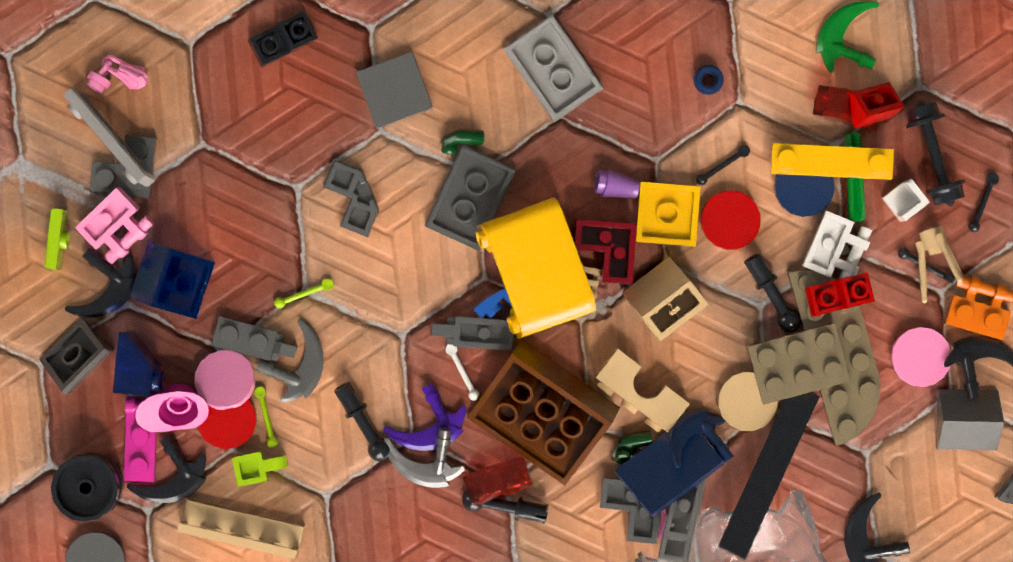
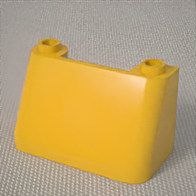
(538, 267)

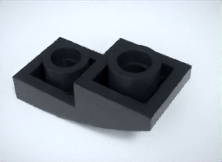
(282, 39)

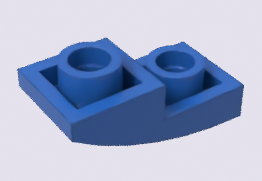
(492, 304)

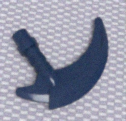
(693, 423)

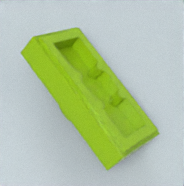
(57, 239)

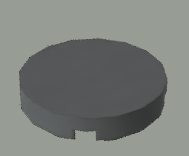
(95, 548)

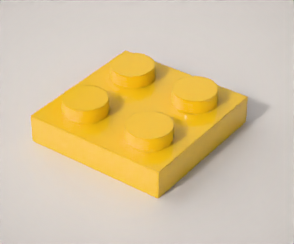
(668, 214)

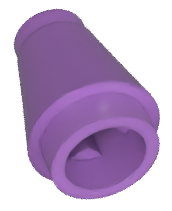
(614, 184)

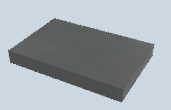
(470, 196)

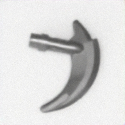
(427, 474)

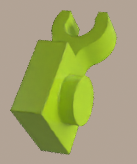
(253, 467)

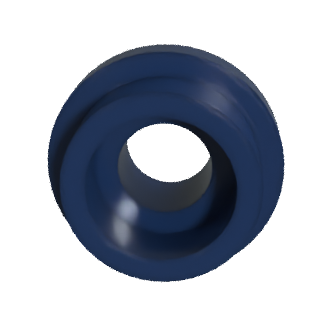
(715, 73)

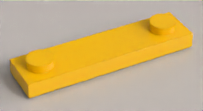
(832, 161)

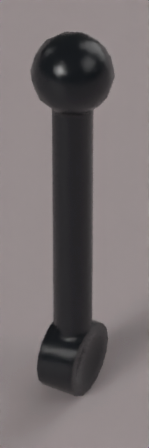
(743, 151)
(991, 179)
(903, 253)

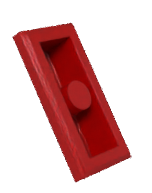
(874, 104)

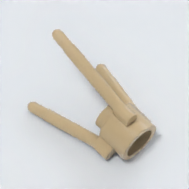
(934, 242)

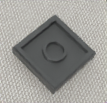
(394, 90)

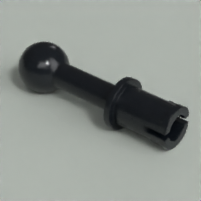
(788, 319)
(377, 448)
(521, 508)

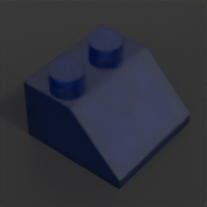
(172, 280)
(136, 367)

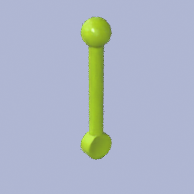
(280, 302)
(260, 392)

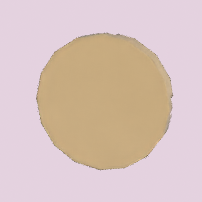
(742, 405)

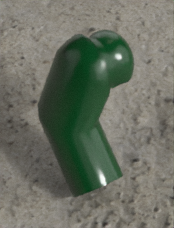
(461, 136)
(628, 444)

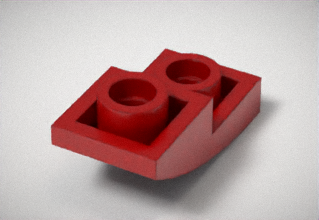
(839, 294)

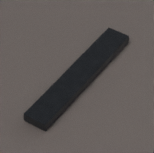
(767, 474)

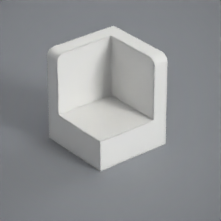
(905, 200)

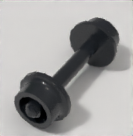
(923, 116)

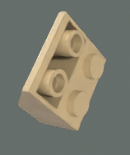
(664, 298)

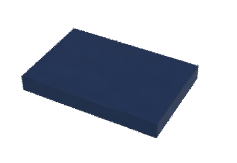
(655, 478)

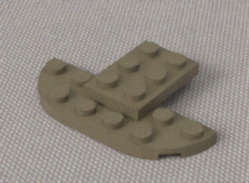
(826, 356)

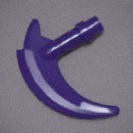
(426, 439)

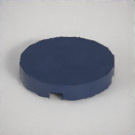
(804, 194)

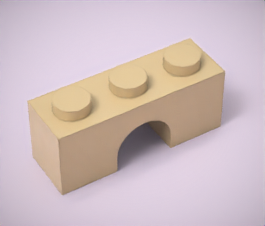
(618, 377)

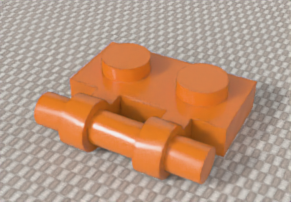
(976, 316)

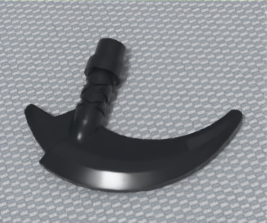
(116, 294)
(974, 348)
(182, 485)
(856, 539)

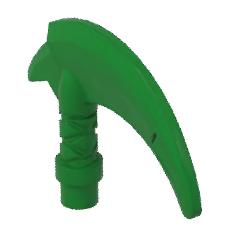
(832, 33)

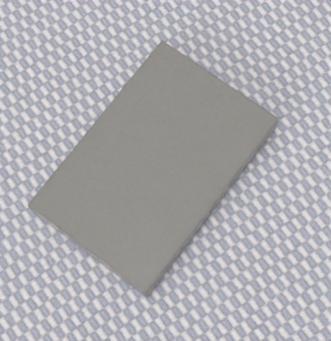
(553, 68)

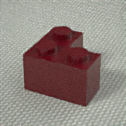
(615, 241)

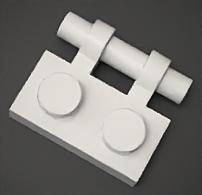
(829, 242)

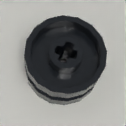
(69, 485)

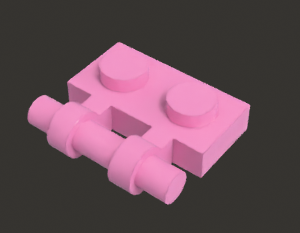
(107, 218)

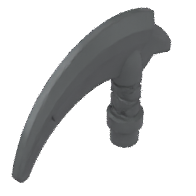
(309, 373)

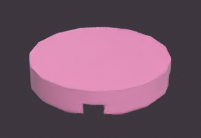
(920, 356)
(225, 379)

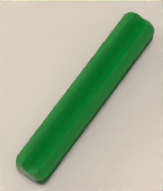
(855, 186)

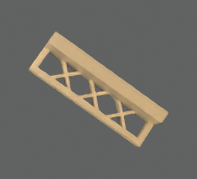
(241, 529)

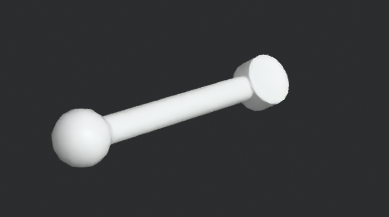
(473, 394)

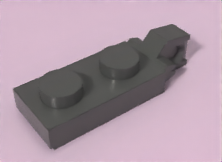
(475, 333)
(251, 340)

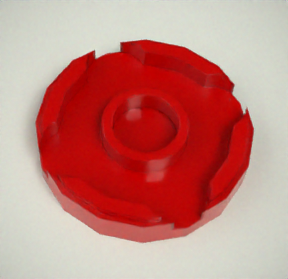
(730, 220)
(230, 426)

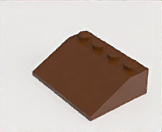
(543, 412)

